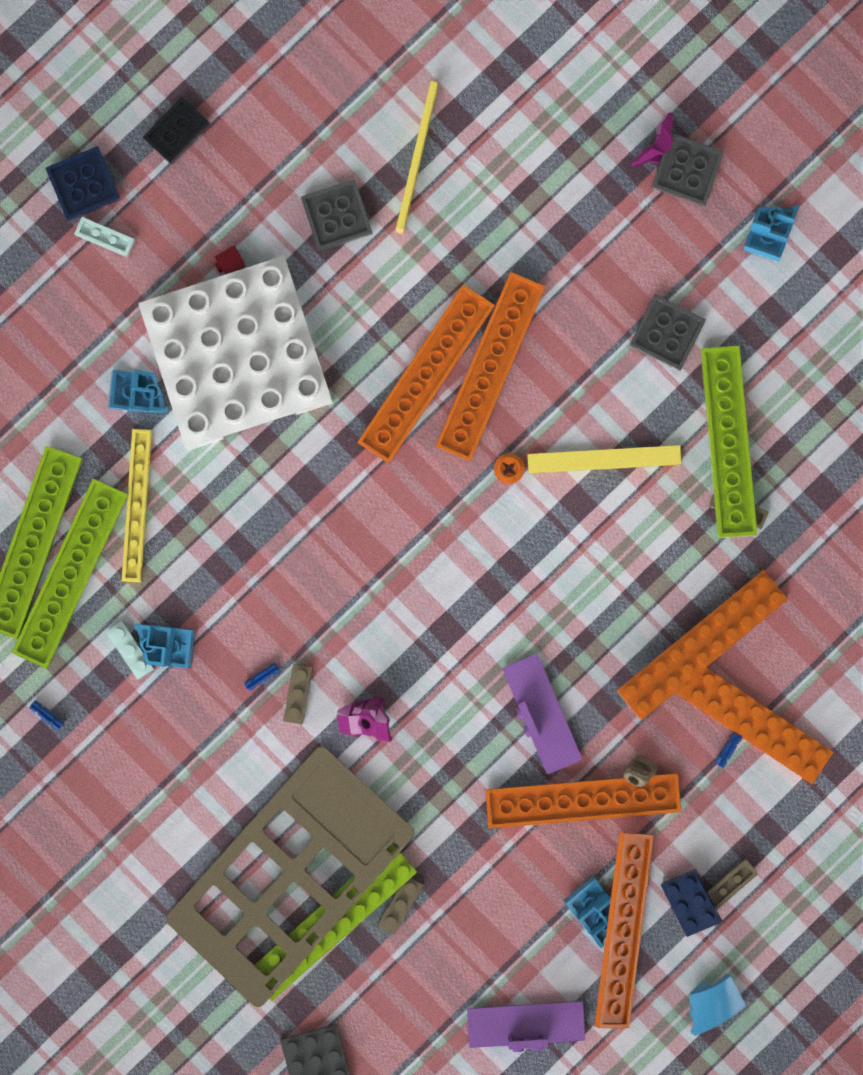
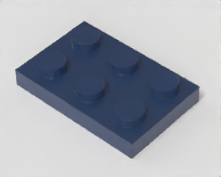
(691, 902)

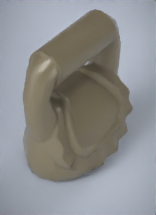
(637, 775)

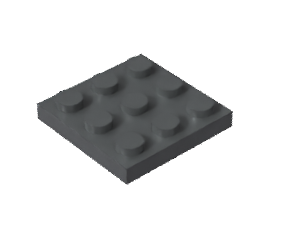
(687, 170)
(336, 215)
(667, 332)
(315, 1052)

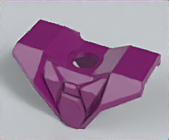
(660, 145)
(351, 718)

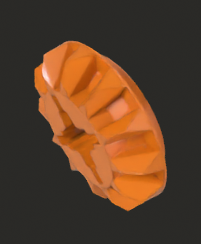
(509, 478)

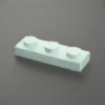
(104, 237)
(129, 650)

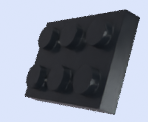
(176, 130)

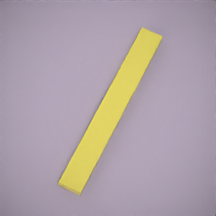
(408, 194)
(604, 459)
(136, 505)

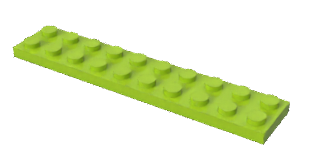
(728, 442)
(35, 537)
(70, 573)
(385, 885)

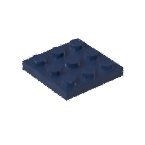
(82, 183)

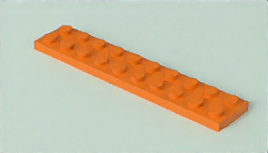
(490, 366)
(426, 374)
(702, 645)
(756, 724)
(581, 801)
(624, 930)

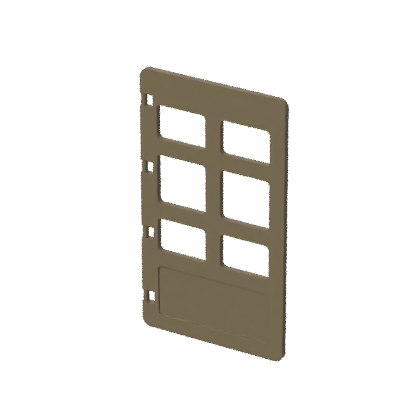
(341, 818)

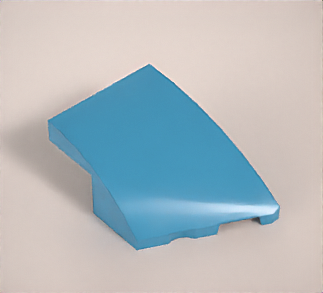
(770, 231)
(135, 392)
(166, 645)
(591, 908)
(714, 1004)

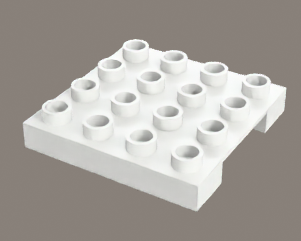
(235, 352)

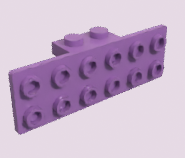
(541, 714)
(526, 1025)

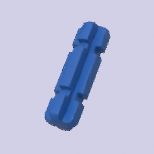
(261, 676)
(46, 715)
(728, 750)

